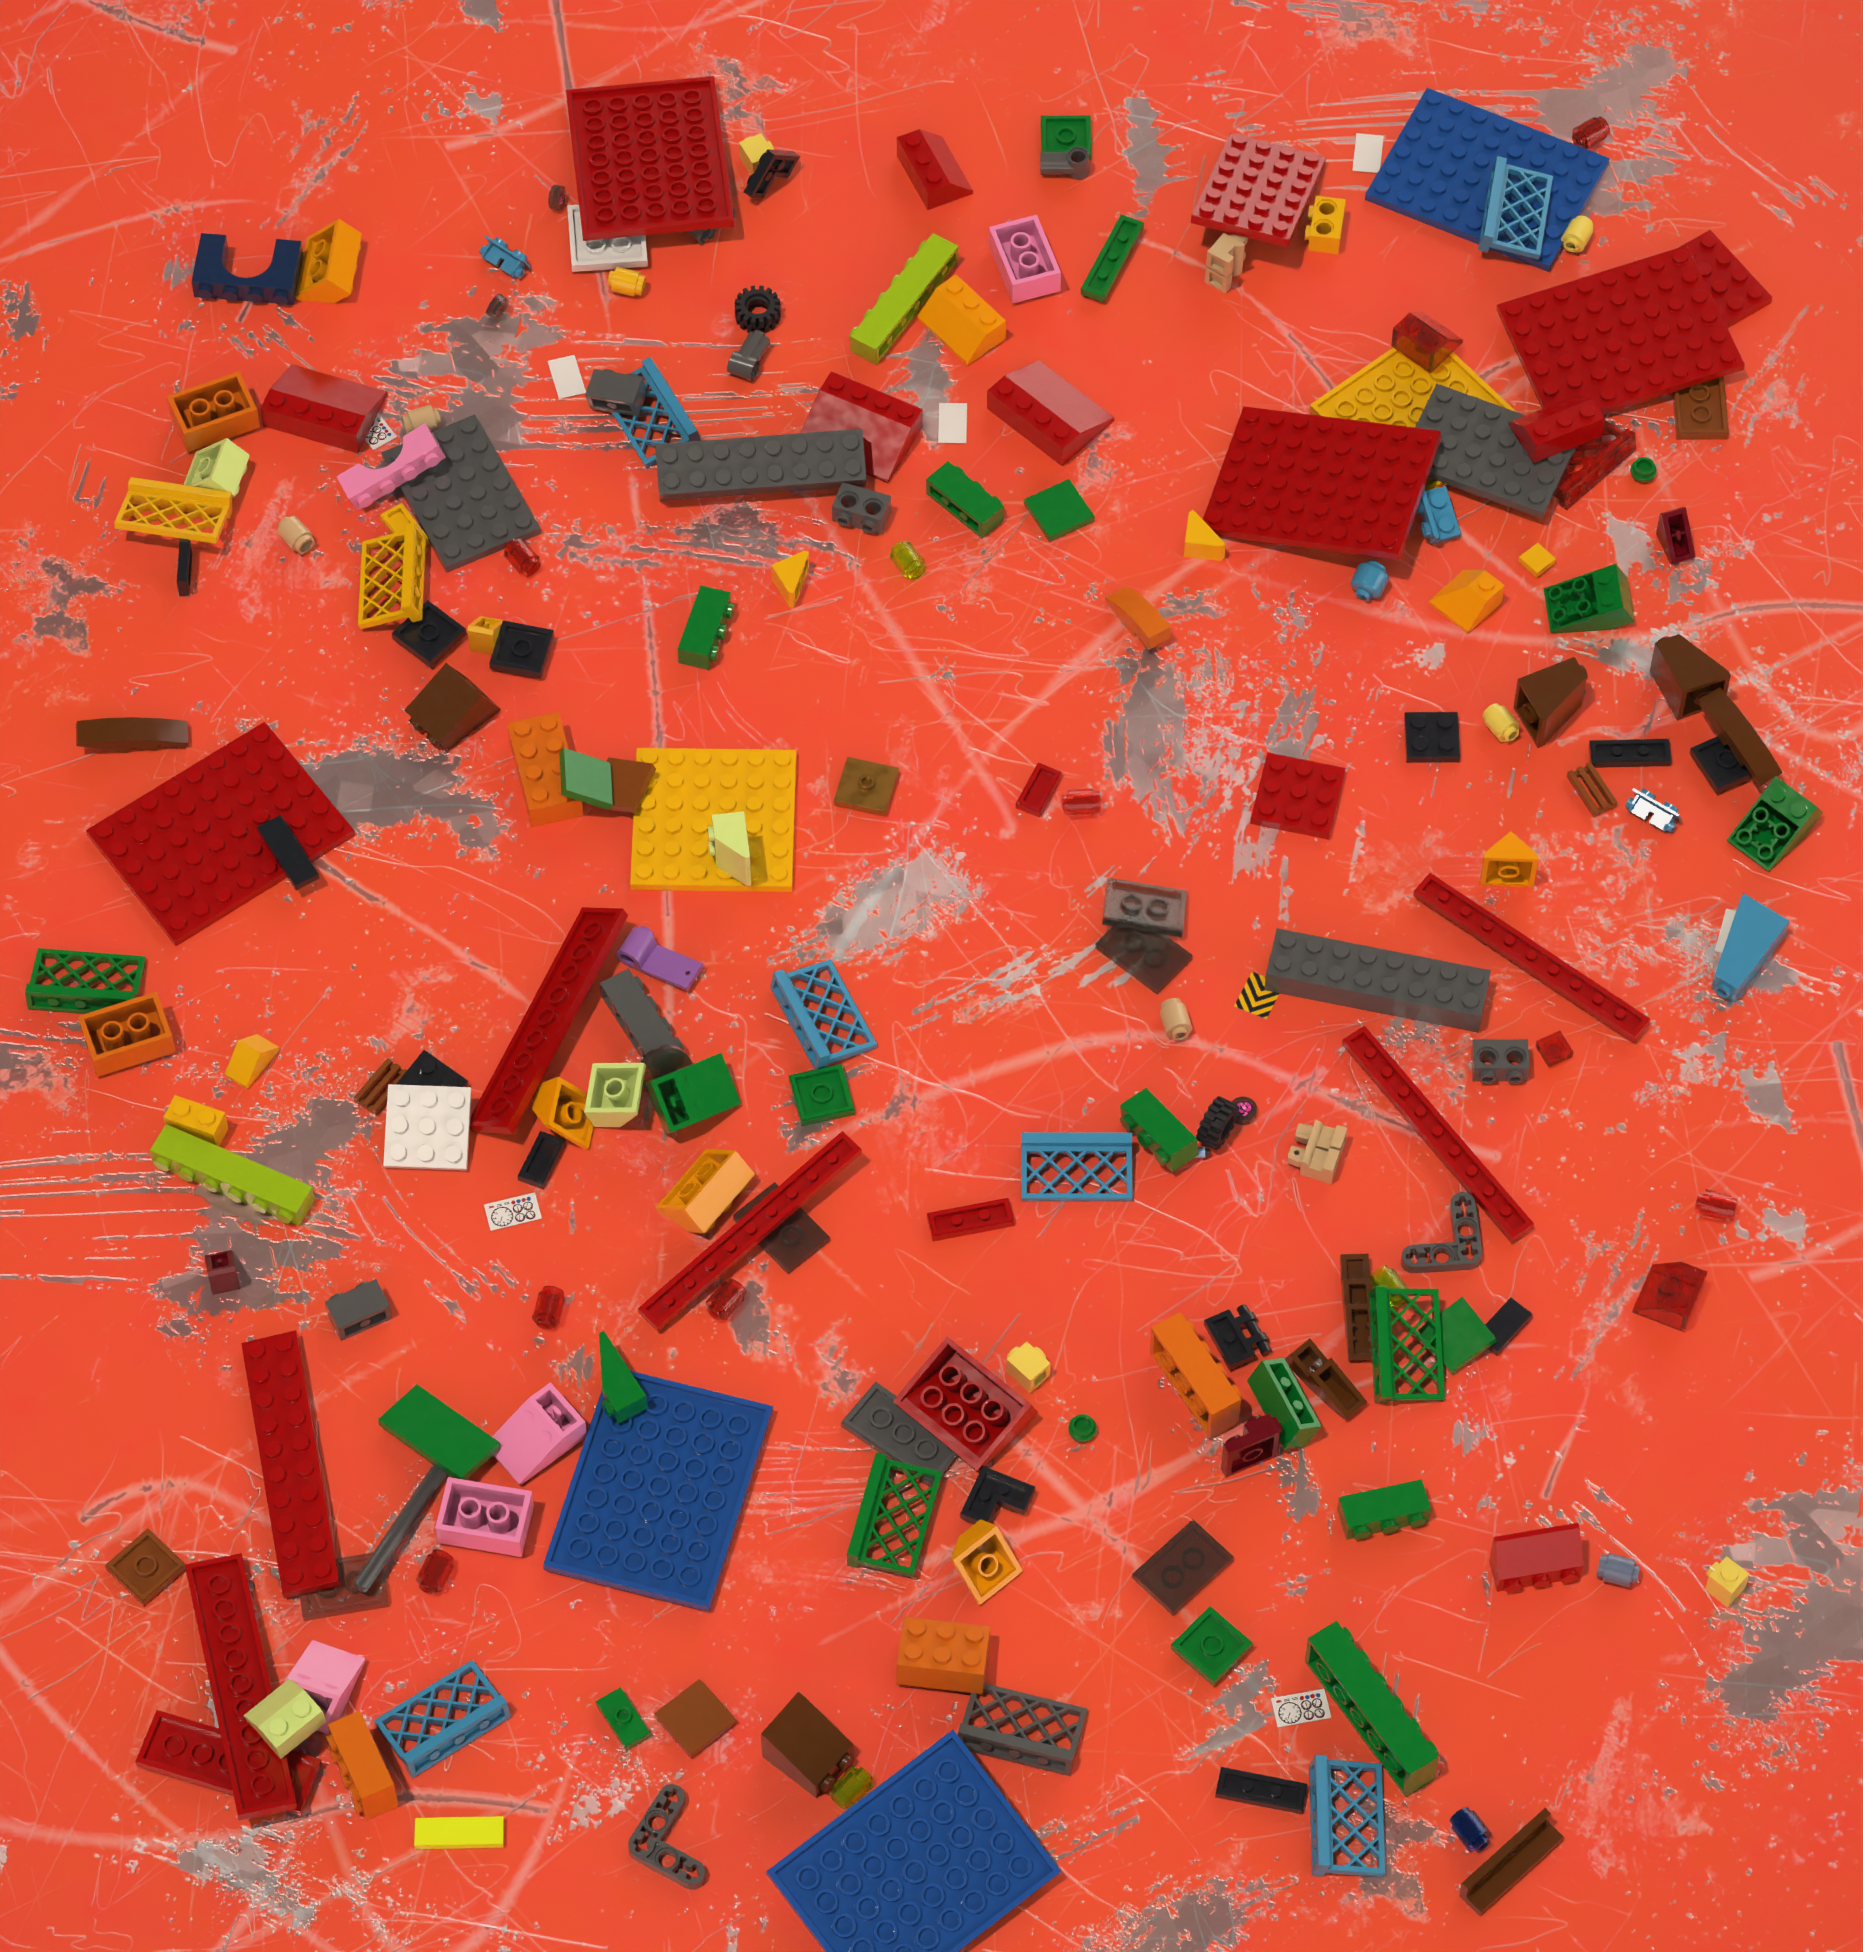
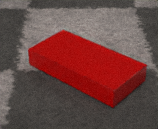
(1038, 790)

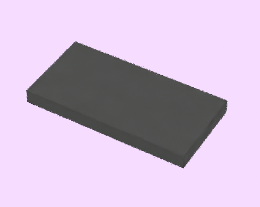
(895, 1433)

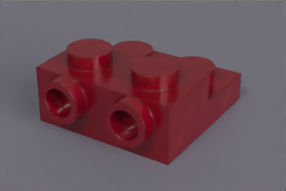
(1256, 1445)

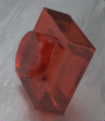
(1554, 1048)

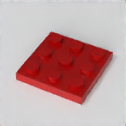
(1297, 795)

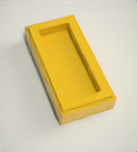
(396, 518)

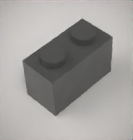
(616, 392)
(358, 1309)

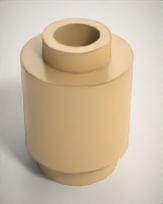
(419, 416)
(295, 534)
(1175, 1019)

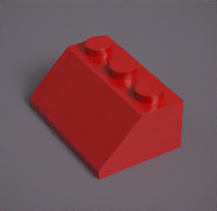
(932, 168)
(1558, 427)
(1536, 1558)

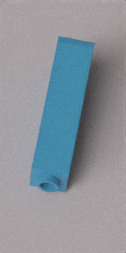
(1749, 944)

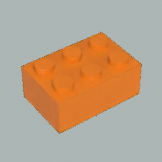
(213, 411)
(126, 1034)
(943, 1655)
(361, 1766)

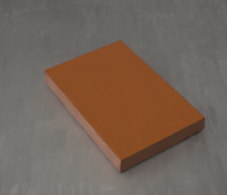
(1701, 411)

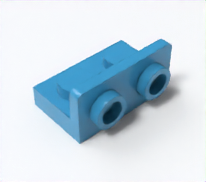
(1438, 516)

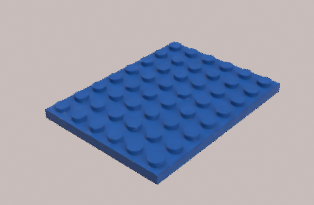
(1445, 164)
(660, 1493)
(916, 1861)

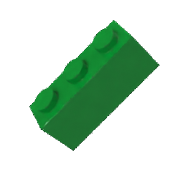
(965, 499)
(705, 628)
(1158, 1130)
(1283, 1398)
(1384, 1510)

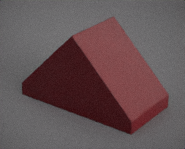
(1675, 535)
(222, 1272)

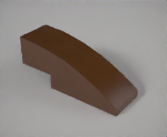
(1325, 1379)

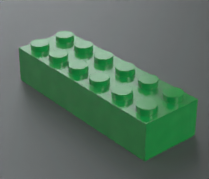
(1372, 1708)

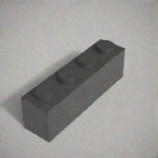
(637, 1013)

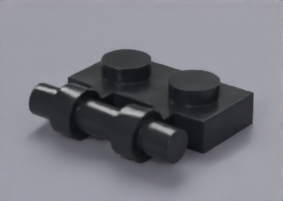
(1230, 1340)

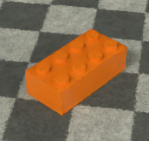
(536, 752)
(1195, 1375)

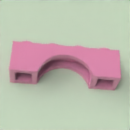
(418, 453)

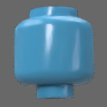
(1369, 580)

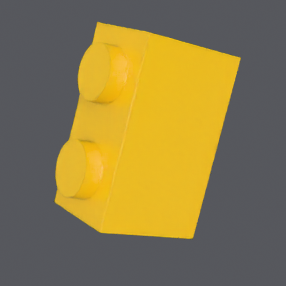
(197, 1120)

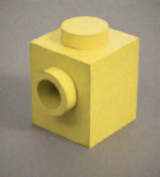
(752, 149)
(1028, 1366)
(1726, 1581)

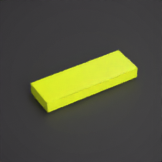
(459, 1832)

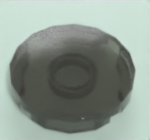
(664, 1061)

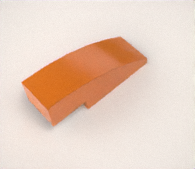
(1139, 617)

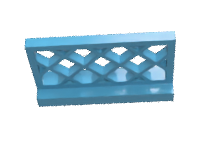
(1495, 201)
(671, 408)
(800, 1017)
(1070, 1144)
(454, 1733)
(1322, 1811)

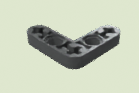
(1456, 1249)
(658, 1848)

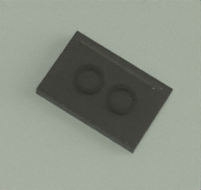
(1144, 907)
(1144, 955)
(793, 1239)
(1182, 1567)
(345, 1598)

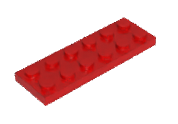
(197, 1756)

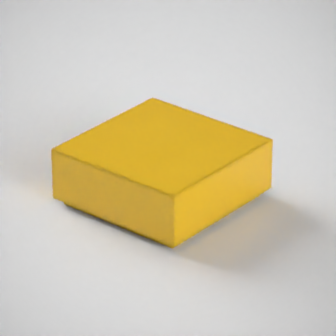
(1537, 560)

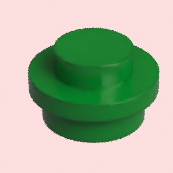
(1643, 469)
(1082, 1428)

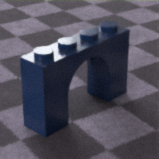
(274, 285)

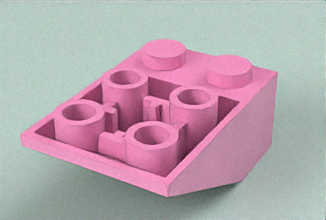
(538, 1434)
(327, 1678)

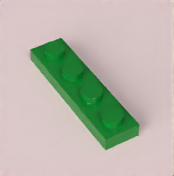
(1112, 258)

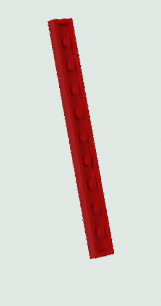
(1532, 957)
(1438, 1134)
(749, 1231)

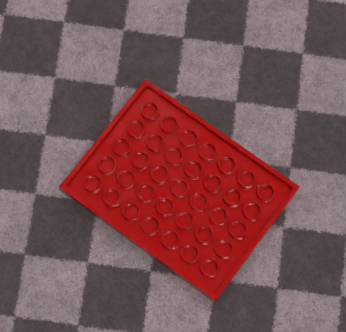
(649, 158)
(1622, 334)
(1321, 482)
(195, 840)

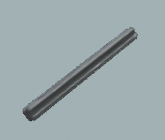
(399, 1529)

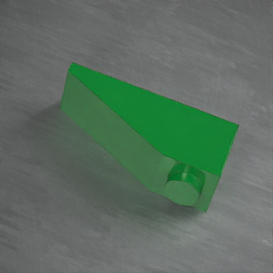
(620, 1389)

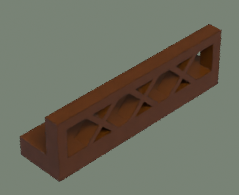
(1510, 1863)

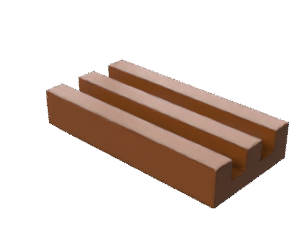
(1600, 784)
(373, 1081)

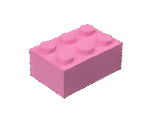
(1024, 259)
(484, 1517)

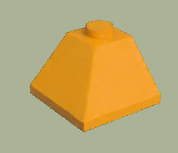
(1469, 598)
(562, 1110)
(984, 1560)

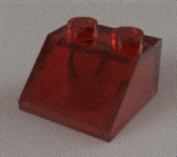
(1424, 340)
(1671, 1294)

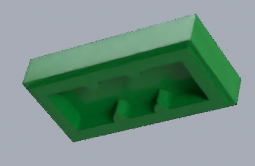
(623, 1719)

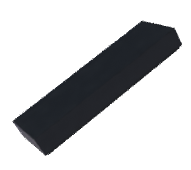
(1630, 753)
(288, 852)
(1261, 1790)

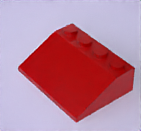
(322, 408)
(1047, 411)
(886, 422)
(965, 1405)

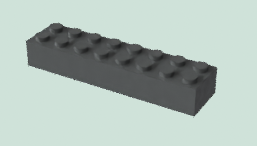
(760, 464)
(1377, 980)

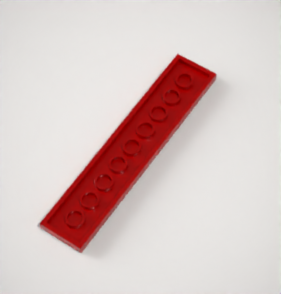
(547, 1020)
(290, 1464)
(238, 1683)

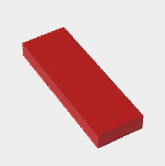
(970, 1219)

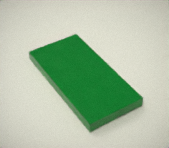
(439, 1433)

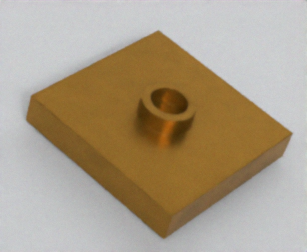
(866, 786)

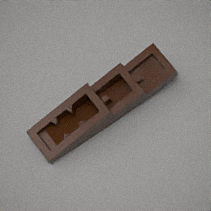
(131, 732)
(1740, 736)
(1355, 1289)

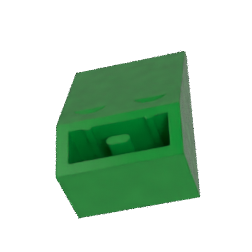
(1590, 602)
(1774, 824)
(693, 1093)

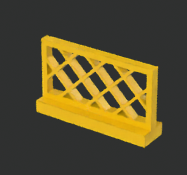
(174, 499)
(410, 574)

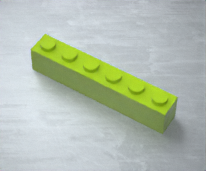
(903, 298)
(232, 1175)

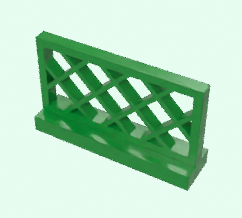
(82, 997)
(1383, 1351)
(870, 1508)

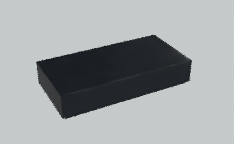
(184, 567)
(541, 1160)
(1507, 1324)

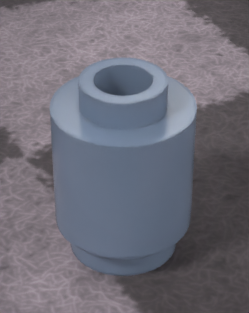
(1617, 1569)

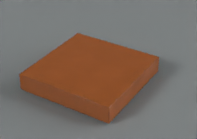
(629, 783)
(145, 1567)
(695, 1718)

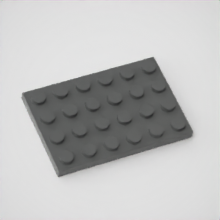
(1484, 454)
(467, 499)

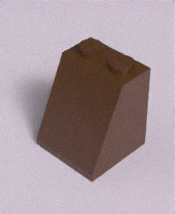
(1685, 674)
(1550, 698)
(450, 707)
(806, 1746)

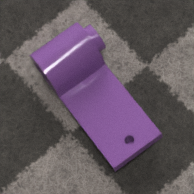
(644, 955)

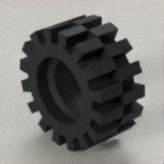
(757, 297)
(1217, 1123)

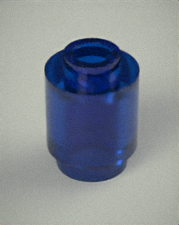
(1470, 1829)

